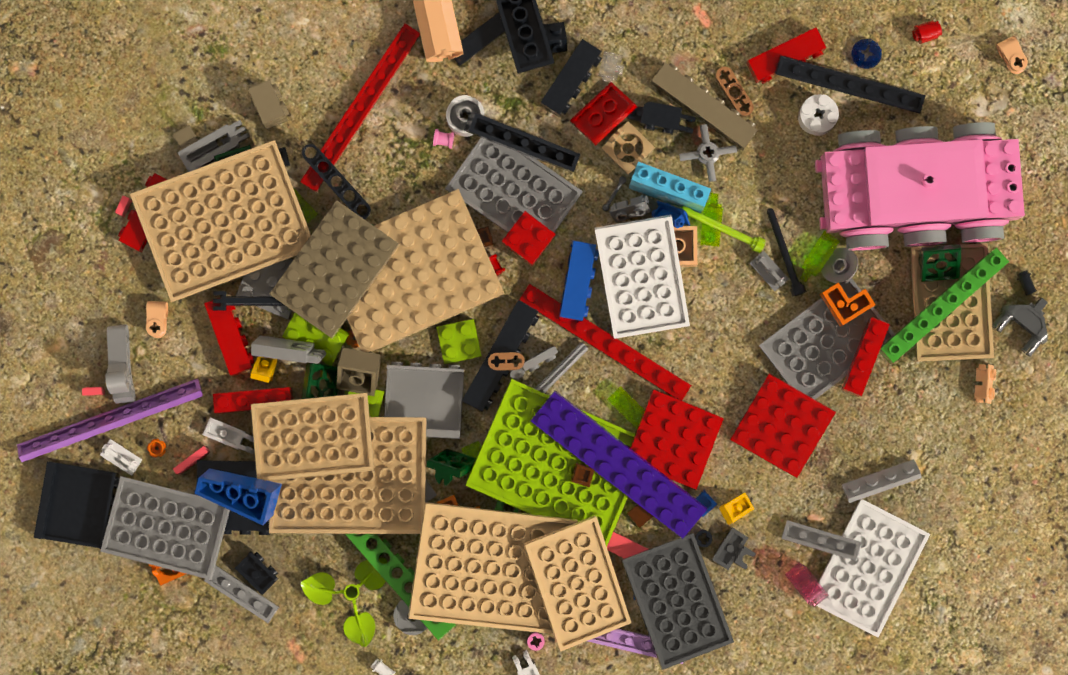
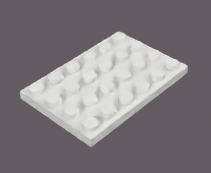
(642, 276)
(868, 588)

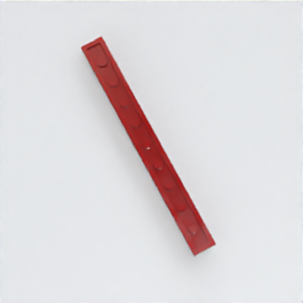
(363, 103)
(607, 344)

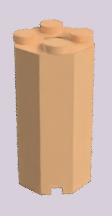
(438, 29)

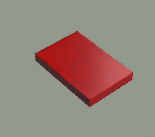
(603, 113)

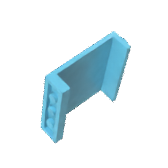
(669, 187)

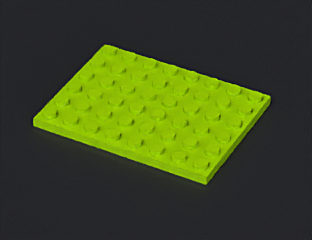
(534, 471)

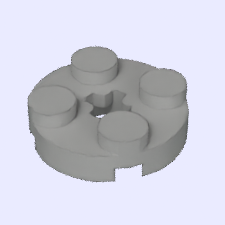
(404, 623)

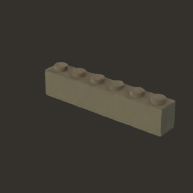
(704, 106)

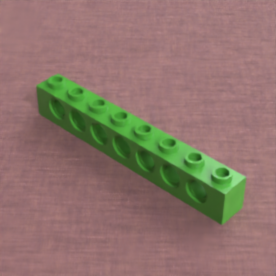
(943, 305)
(438, 629)

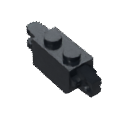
(661, 117)

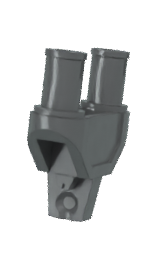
(1029, 318)

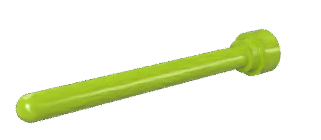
(757, 244)

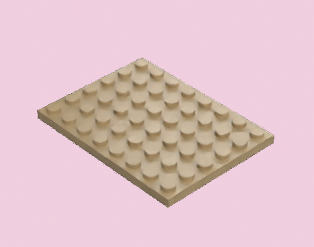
(222, 221)
(429, 277)
(363, 502)
(477, 568)

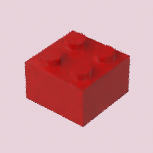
(528, 238)

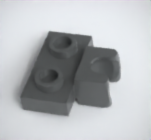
(733, 550)

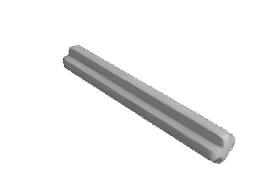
(546, 383)

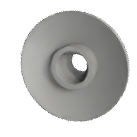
(840, 258)

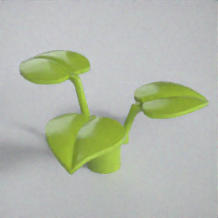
(320, 588)

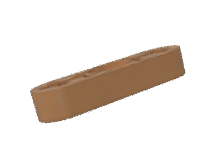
(722, 82)

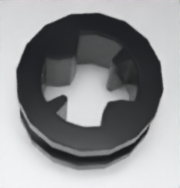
(708, 534)

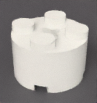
(457, 108)
(814, 125)

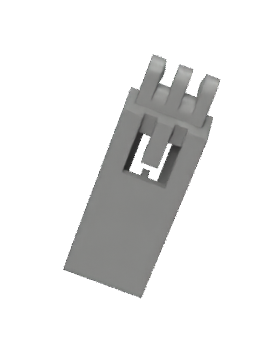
(203, 151)
(286, 350)

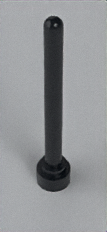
(796, 287)

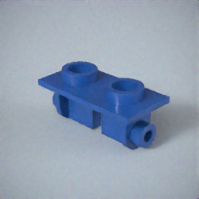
(679, 216)

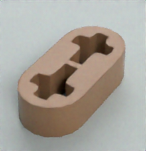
(506, 356)

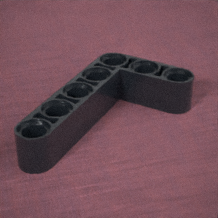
(331, 172)

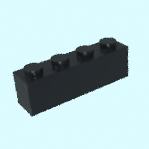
(571, 77)

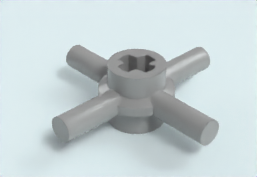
(706, 144)

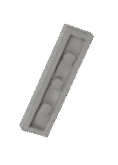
(881, 481)
(821, 540)
(242, 594)

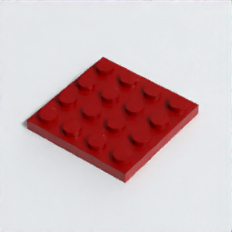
(783, 425)
(676, 438)

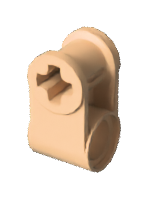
(1010, 52)
(156, 315)

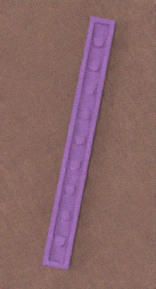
(109, 420)

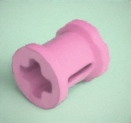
(444, 139)
(533, 646)

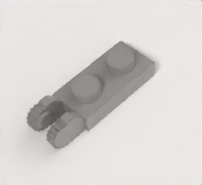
(533, 363)

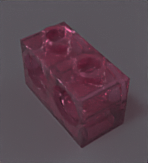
(806, 584)

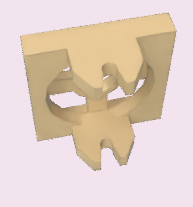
(628, 128)

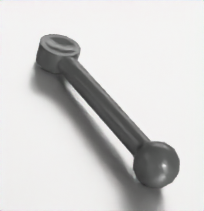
(622, 180)

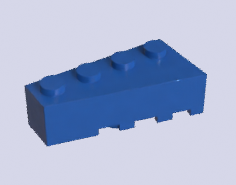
(578, 280)
(240, 494)

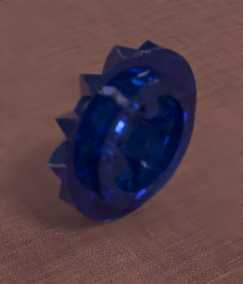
(858, 57)

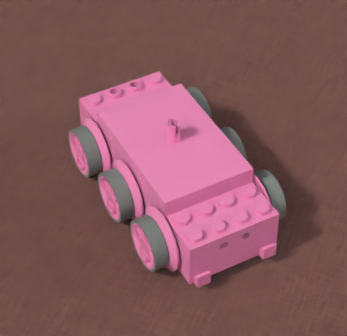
(921, 186)

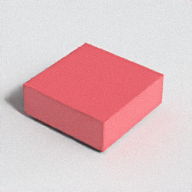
(123, 206)
(93, 391)

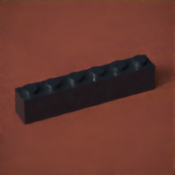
(521, 142)
(509, 339)

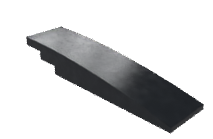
(525, 34)

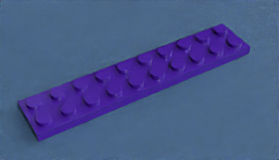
(618, 464)

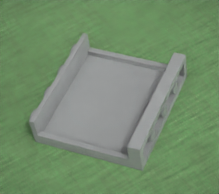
(426, 393)

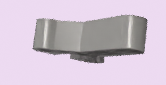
(119, 375)

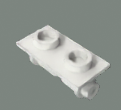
(120, 457)

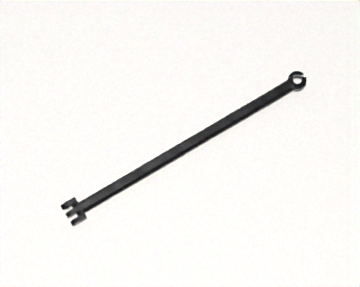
(243, 301)

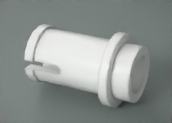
(382, 669)

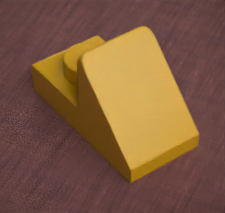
(264, 369)
(736, 508)

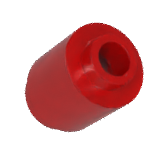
(927, 31)

